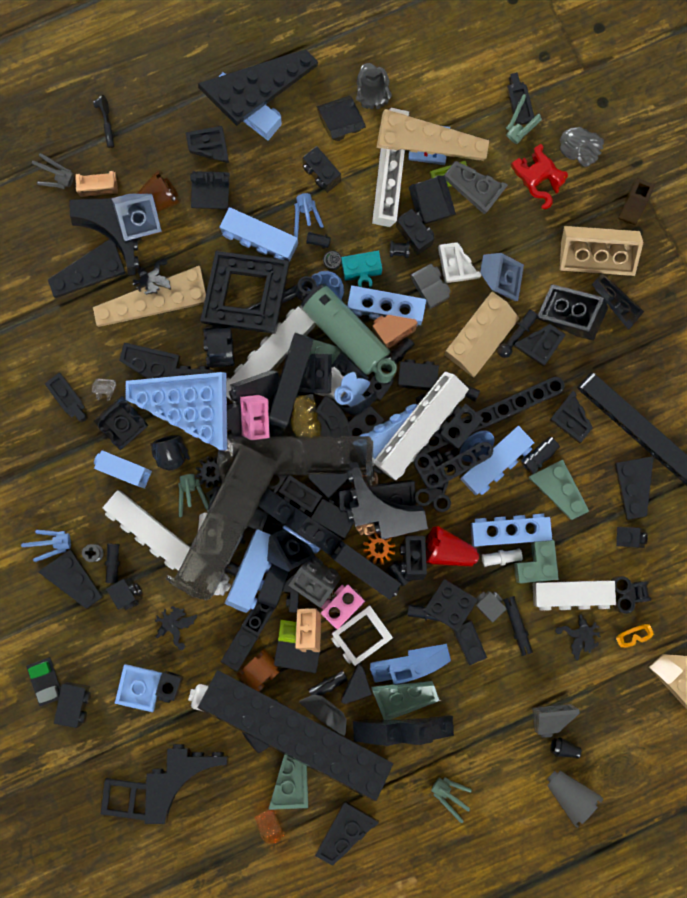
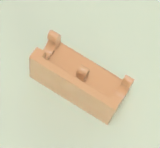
(96, 184)
(308, 630)

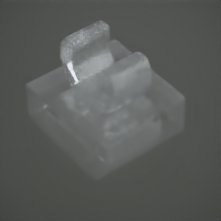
(103, 386)

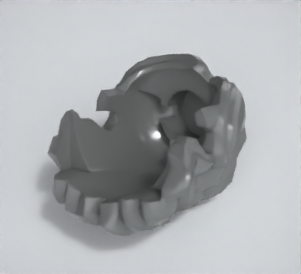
(373, 87)
(581, 145)

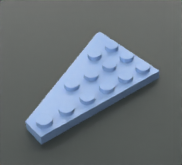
(187, 401)

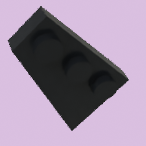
(634, 485)

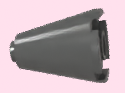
(574, 798)

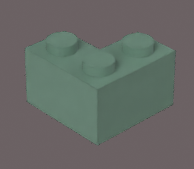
(543, 565)

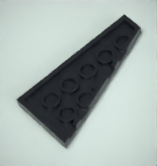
(251, 88)

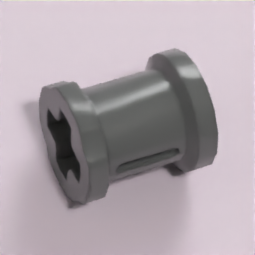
(90, 558)

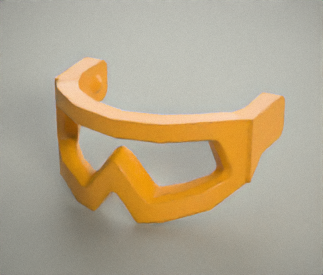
(620, 640)

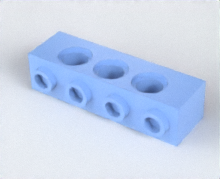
(378, 298)
(541, 532)

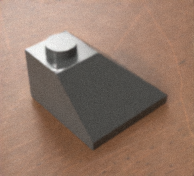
(553, 718)

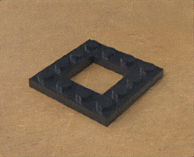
(223, 266)

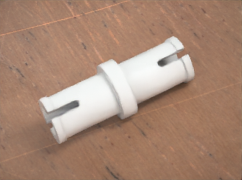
(501, 557)

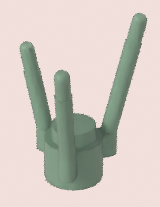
(517, 132)
(188, 484)
(442, 789)

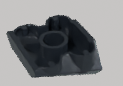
(340, 118)
(432, 199)
(120, 423)

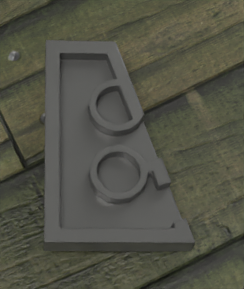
(475, 187)

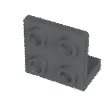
(315, 581)

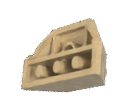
(673, 674)

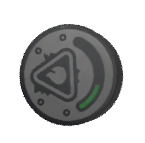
(332, 260)

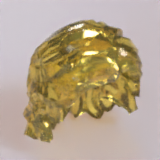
(303, 421)

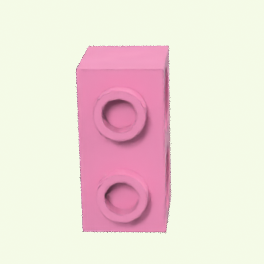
(254, 417)
(346, 610)

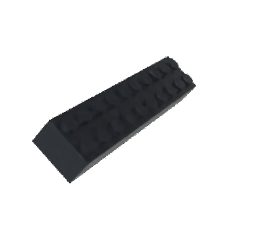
(295, 735)

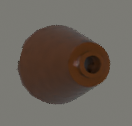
(162, 191)

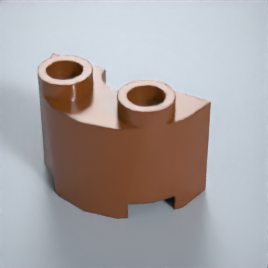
(258, 671)

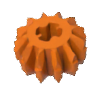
(372, 547)

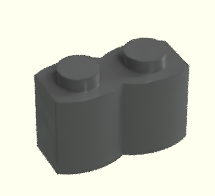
(430, 286)

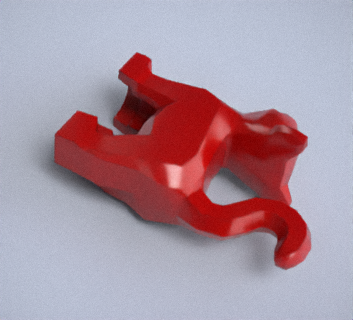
(537, 173)

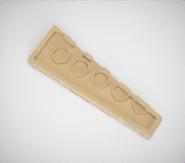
(416, 135)
(185, 292)

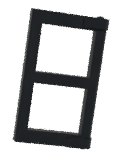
(106, 795)

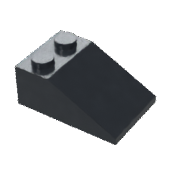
(573, 311)

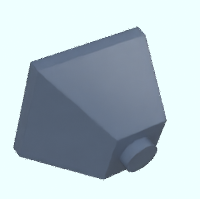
(136, 215)
(502, 274)

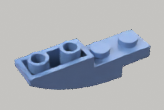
(408, 668)

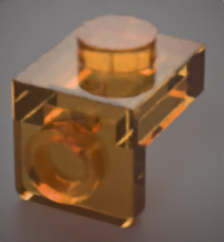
(269, 827)

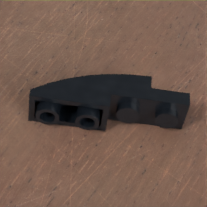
(247, 636)

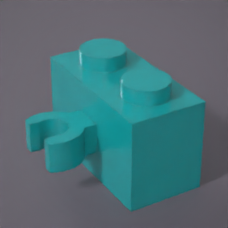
(362, 267)

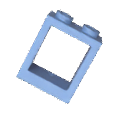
(122, 469)

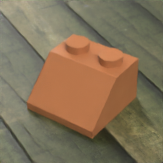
(393, 329)

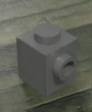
(490, 605)

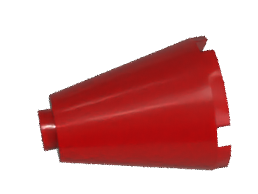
(449, 549)

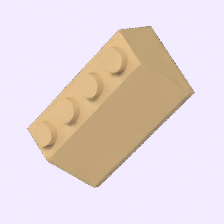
(600, 250)
(482, 334)

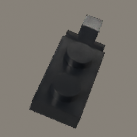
(515, 92)
(66, 397)

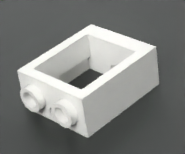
(348, 655)

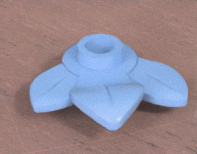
(354, 389)

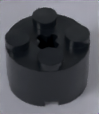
(219, 348)

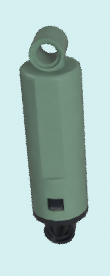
(345, 329)

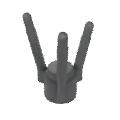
(63, 176)

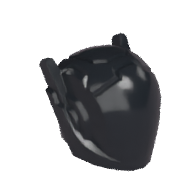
(170, 452)

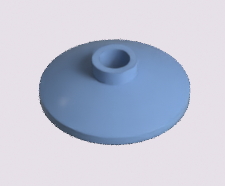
(475, 439)

